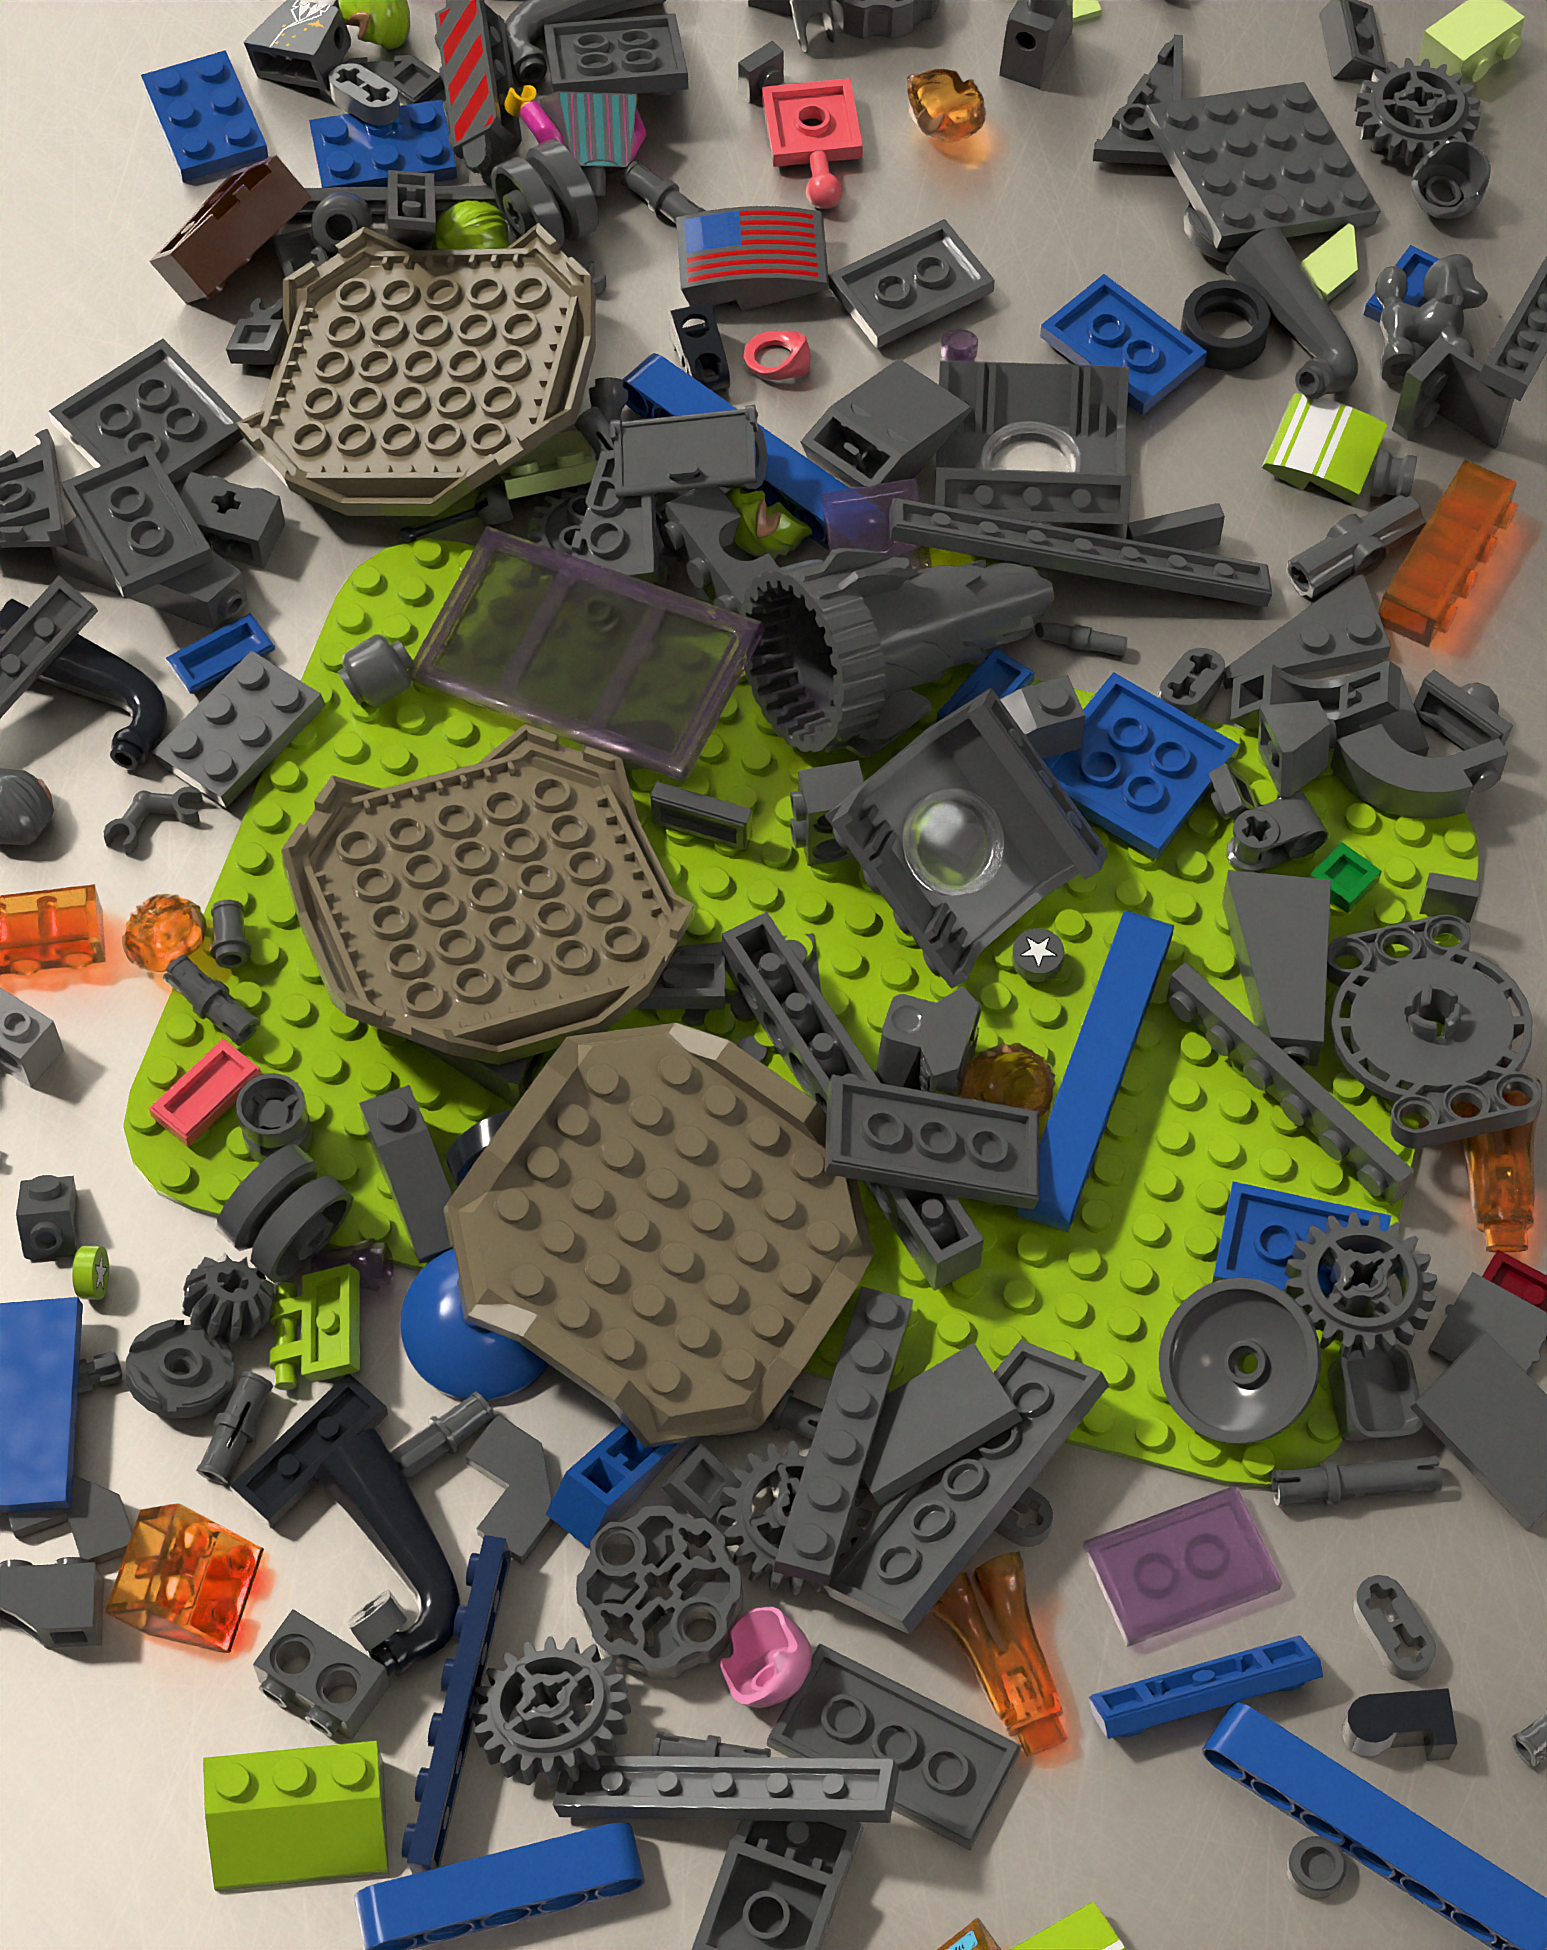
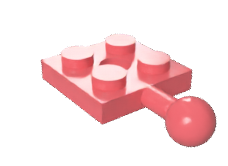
(798, 144)

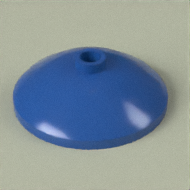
(455, 1353)

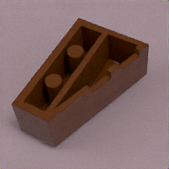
(229, 228)

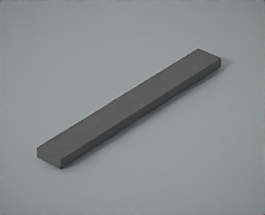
(1079, 552)

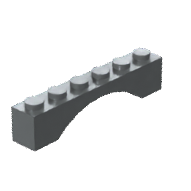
(53, 1602)

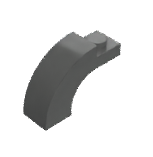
(1347, 700)
(1411, 783)

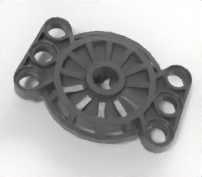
(1396, 1030)

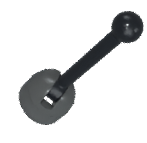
(489, 506)

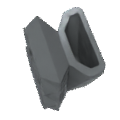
(929, 1042)

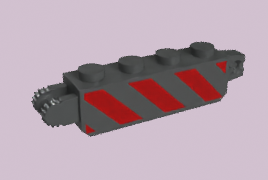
(476, 84)

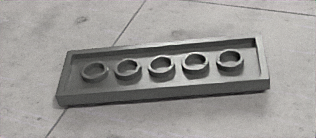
(942, 1521)

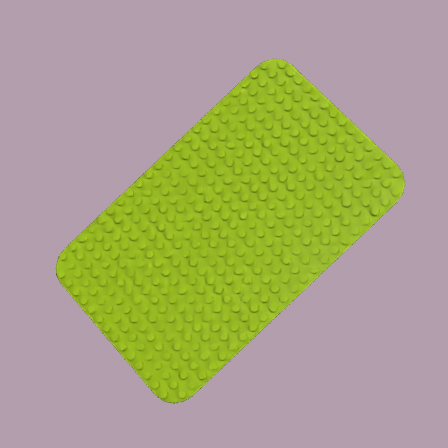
(1173, 1138)

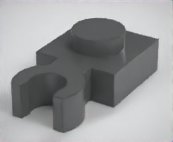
(259, 338)

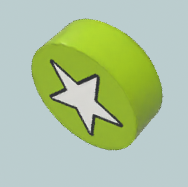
(91, 1272)

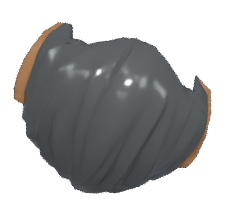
(24, 807)

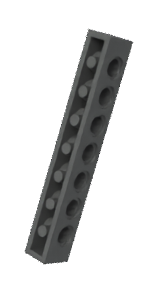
(814, 1049)

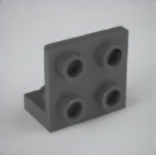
(1447, 385)

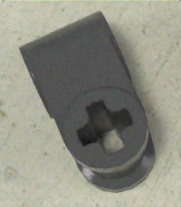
(1275, 834)

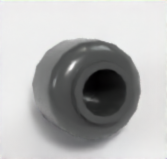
(338, 218)
(376, 670)

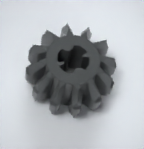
(227, 1299)

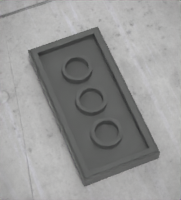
(932, 1142)
(944, 1760)

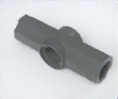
(1356, 545)

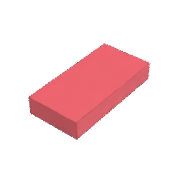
(204, 1092)

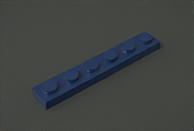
(451, 1730)

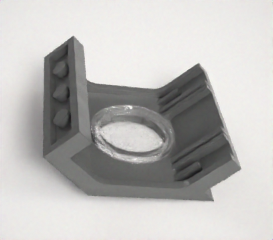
(1037, 442)
(965, 834)

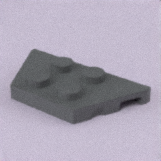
(31, 497)

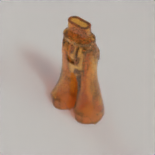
(1502, 1184)
(1014, 1680)

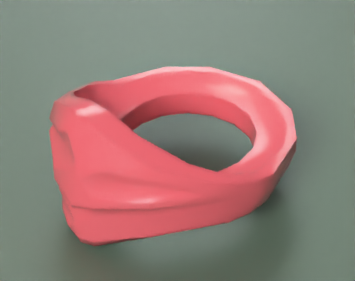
(794, 366)

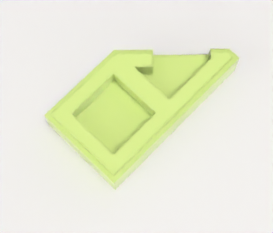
(1334, 263)

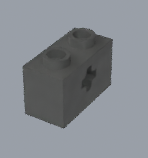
(234, 518)

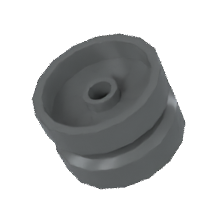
(546, 191)
(284, 1213)

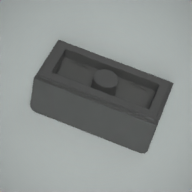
(1351, 39)

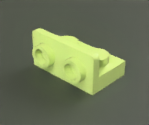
(553, 465)

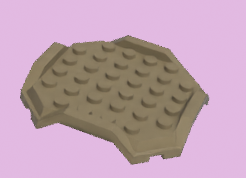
(422, 370)
(487, 900)
(661, 1229)

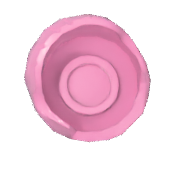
(766, 1658)

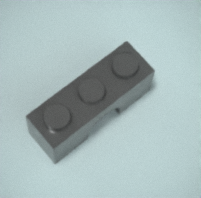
(697, 530)

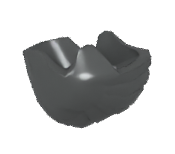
(1451, 179)

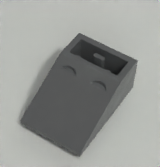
(884, 428)

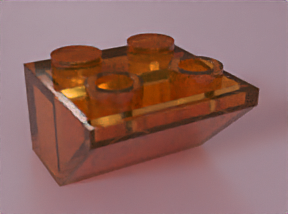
(184, 1578)

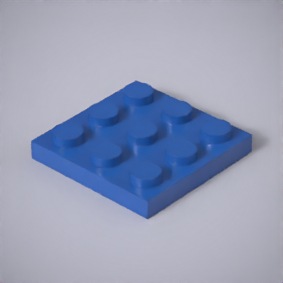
(1140, 765)

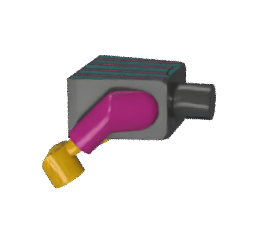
(595, 127)

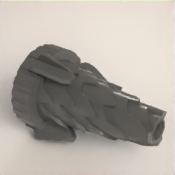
(866, 629)

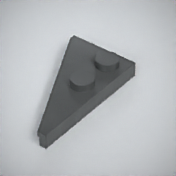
(1129, 135)
(1328, 634)

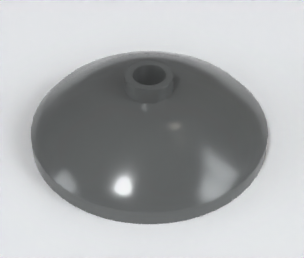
(1206, 1353)

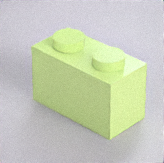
(1473, 38)

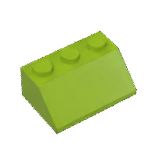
(296, 1815)

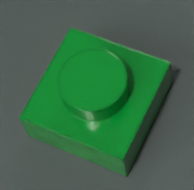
(1349, 876)

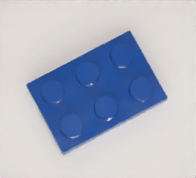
(204, 116)
(362, 153)
(1117, 329)
(1264, 1227)

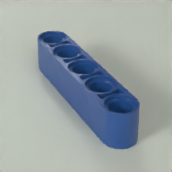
(499, 1888)

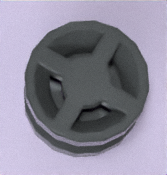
(1393, 475)

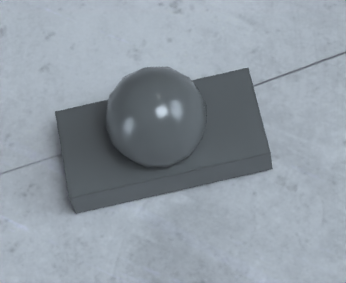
(1461, 713)

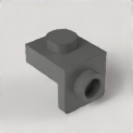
(47, 1216)

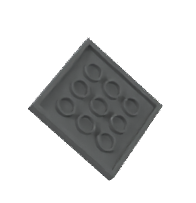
(1260, 163)

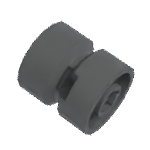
(273, 1115)

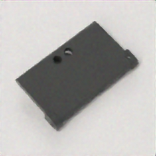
(679, 447)

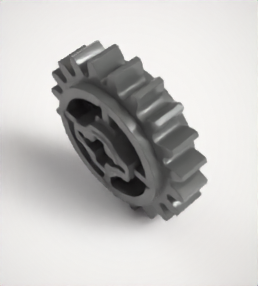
(1415, 109)
(1363, 1312)
(757, 1533)
(553, 1702)

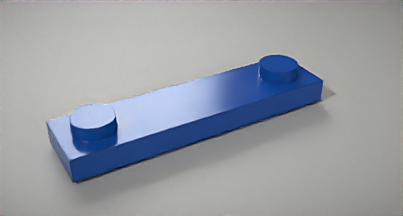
(1205, 1686)

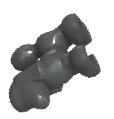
(1448, 291)

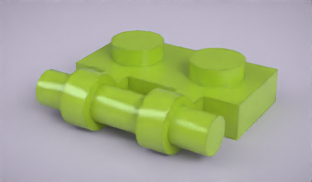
(329, 1327)

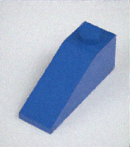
(607, 1483)

